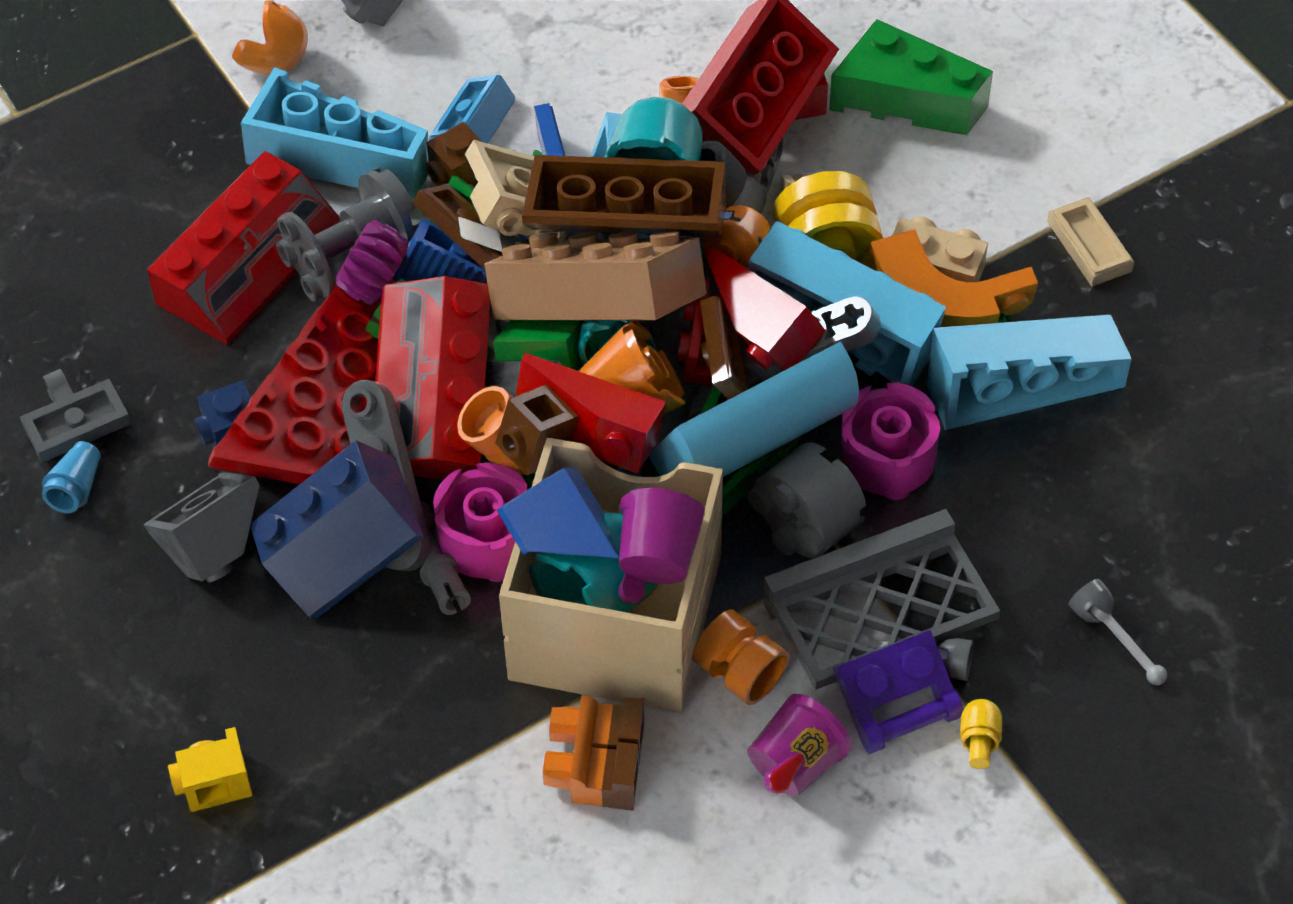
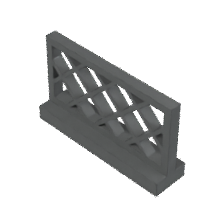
(869, 561)

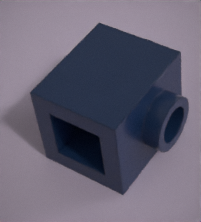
(220, 410)

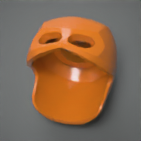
(284, 45)

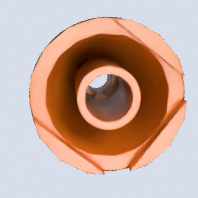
(637, 366)

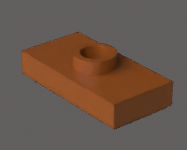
(722, 349)

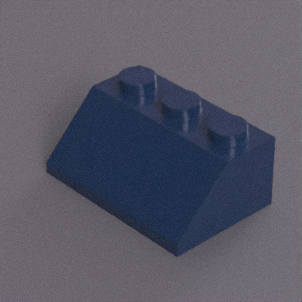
(337, 528)

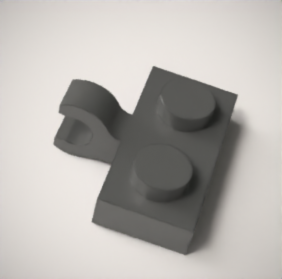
(73, 416)

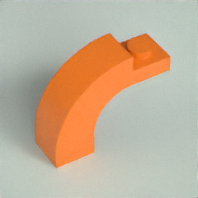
(965, 302)

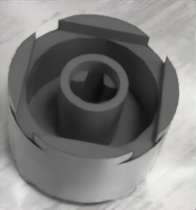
(808, 501)

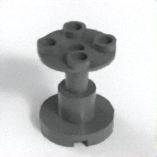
(381, 200)

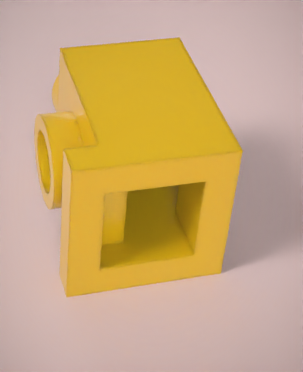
(211, 772)

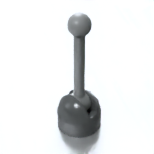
(1095, 605)

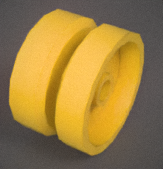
(832, 210)

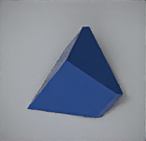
(559, 518)

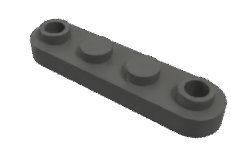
(381, 429)

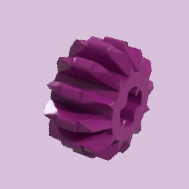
(372, 262)

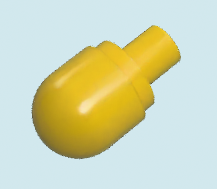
(980, 731)

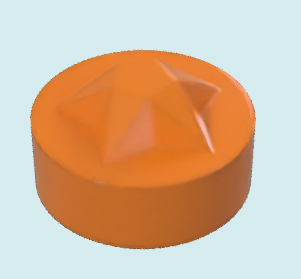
(676, 87)

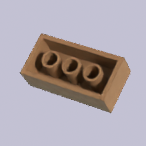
(596, 277)

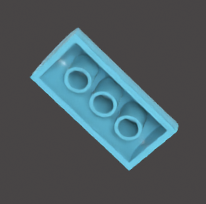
(764, 415)

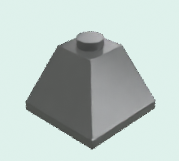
(208, 526)

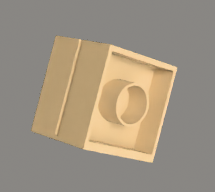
(606, 649)

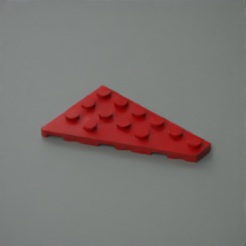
(297, 412)

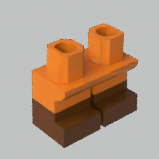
(605, 752)

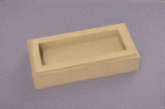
(1090, 241)

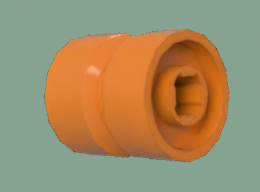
(481, 422)
(745, 661)

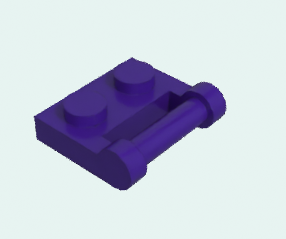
(891, 675)

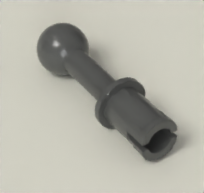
(441, 572)

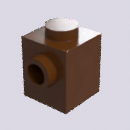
(448, 155)
(529, 422)

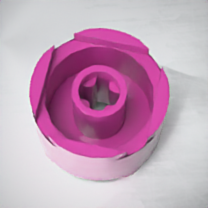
(890, 440)
(469, 519)

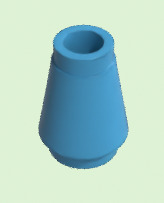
(71, 478)

